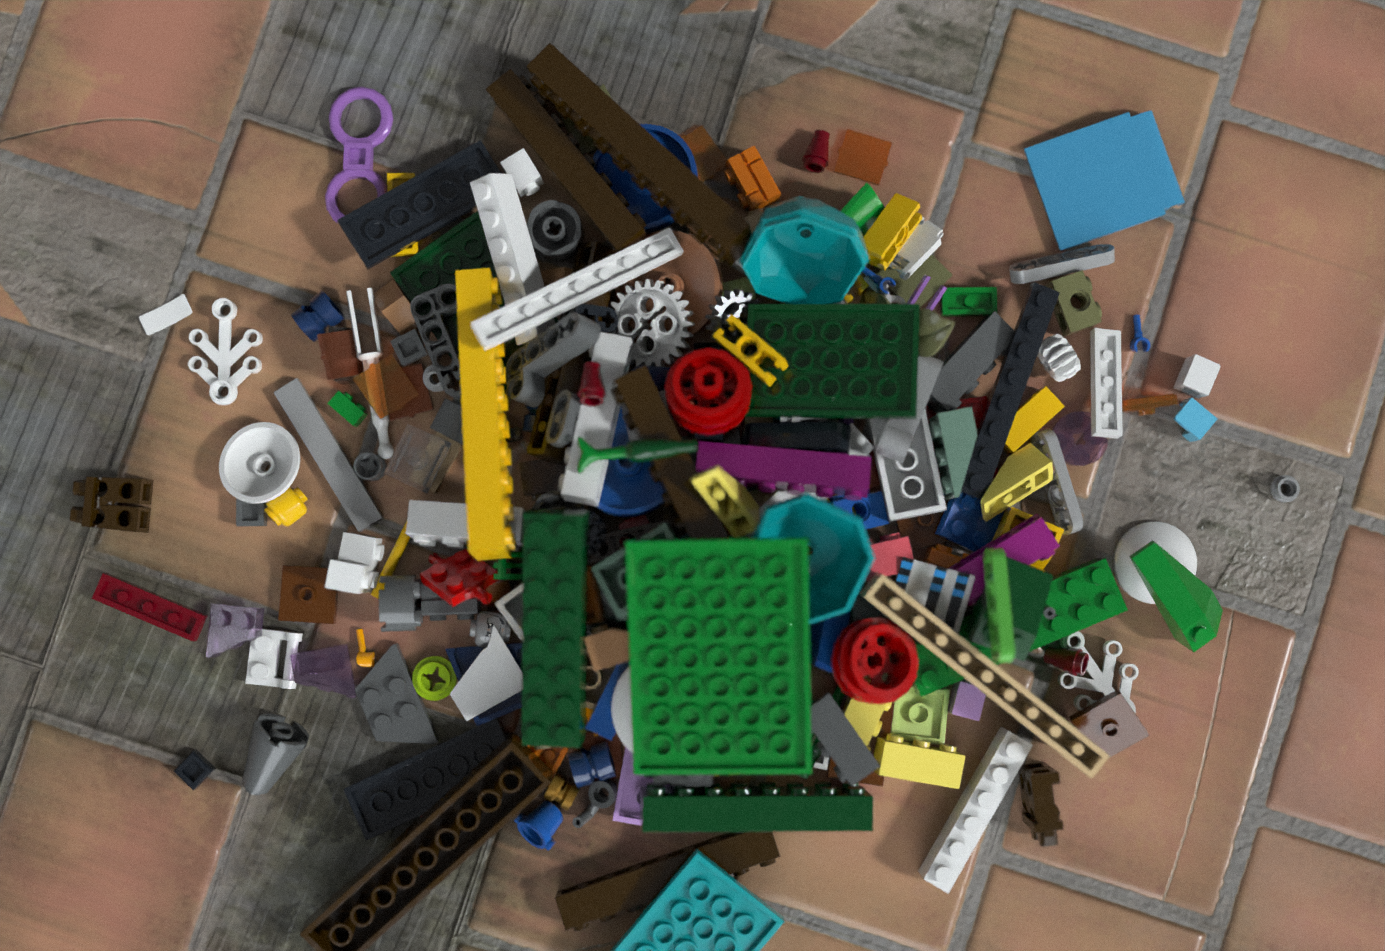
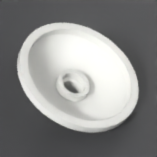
(247, 456)
(1167, 537)

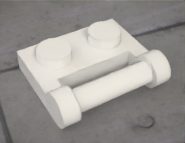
(265, 657)

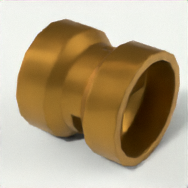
(562, 791)

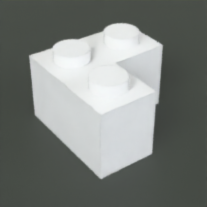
(355, 564)

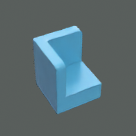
(1194, 419)

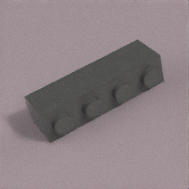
(968, 362)

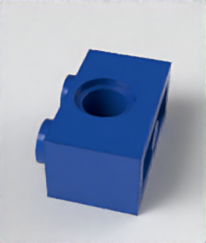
(869, 509)

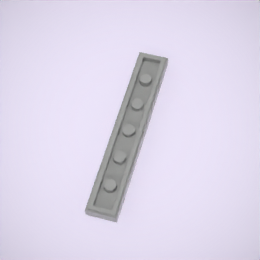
(328, 455)

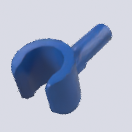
(879, 281)
(1138, 336)

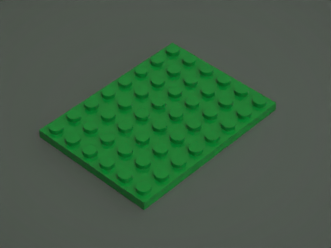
(719, 655)

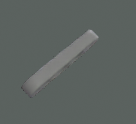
(1062, 263)
(1071, 518)

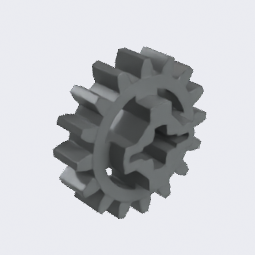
(733, 303)

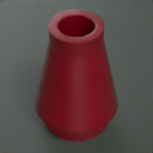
(817, 154)
(592, 386)
(1069, 660)

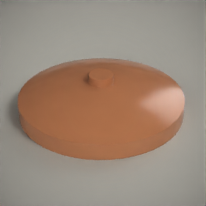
(692, 273)

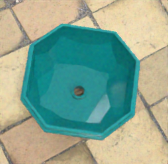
(804, 253)
(839, 549)

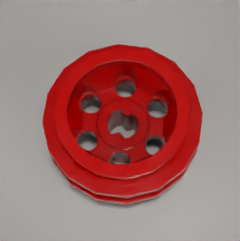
(703, 368)
(851, 664)

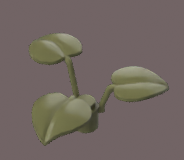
(932, 326)

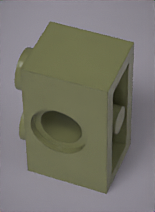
(1069, 318)

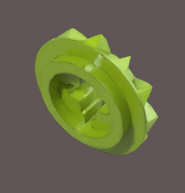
(423, 684)

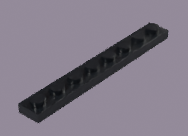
(1009, 388)

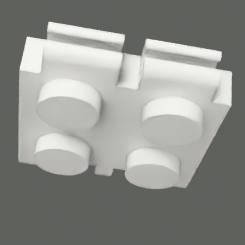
(917, 248)

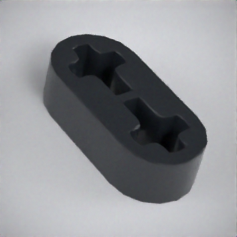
(594, 311)

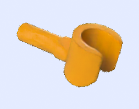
(364, 658)

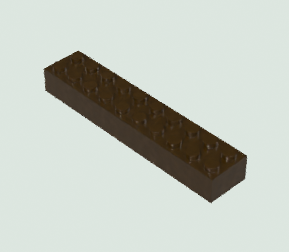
(639, 154)
(429, 849)

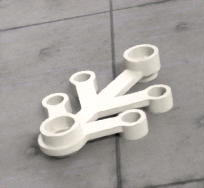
(225, 356)
(1100, 680)

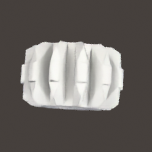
(1058, 358)

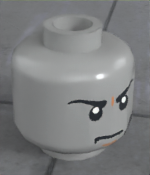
(483, 626)

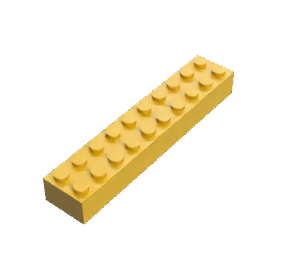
(484, 422)

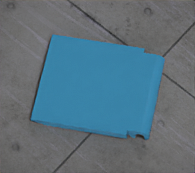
(1104, 178)

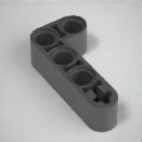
(445, 344)
(546, 354)

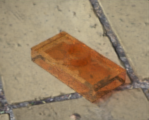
(1147, 405)

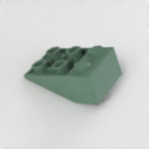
(953, 442)

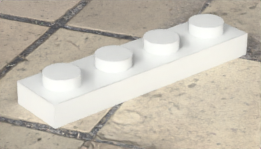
(1106, 383)

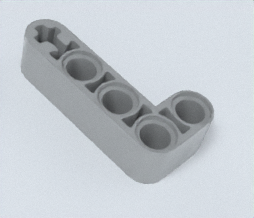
(900, 432)

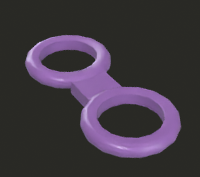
(357, 151)

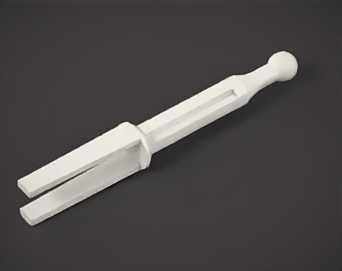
(385, 449)

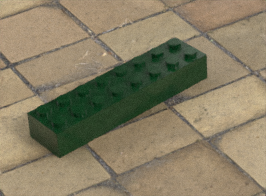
(554, 627)
(756, 808)

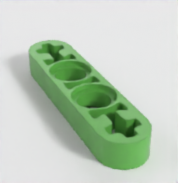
(998, 605)

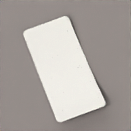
(165, 315)

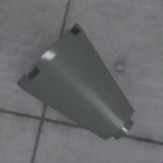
(271, 751)

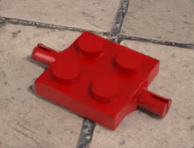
(459, 577)

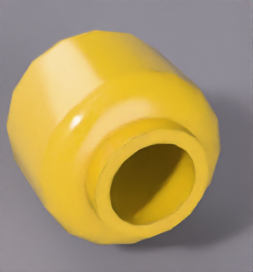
(287, 507)

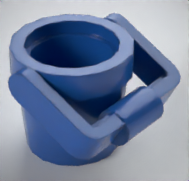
(540, 825)

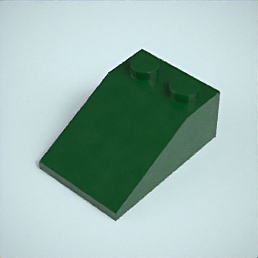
(1028, 597)

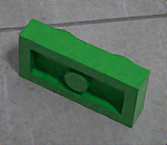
(968, 301)

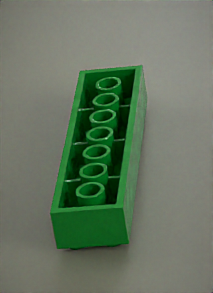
(1080, 600)

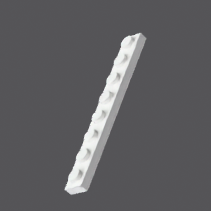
(576, 289)

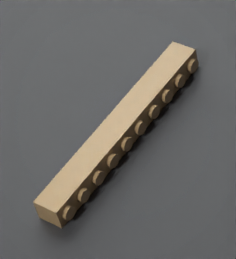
(984, 674)

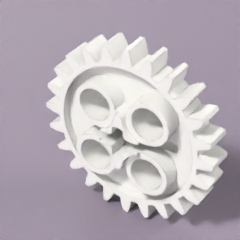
(665, 342)

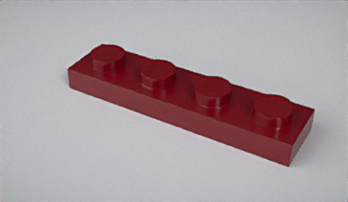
(149, 607)

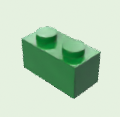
(349, 410)

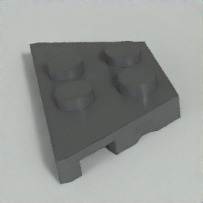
(393, 704)

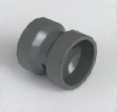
(365, 465)

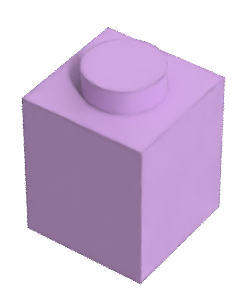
(966, 700)

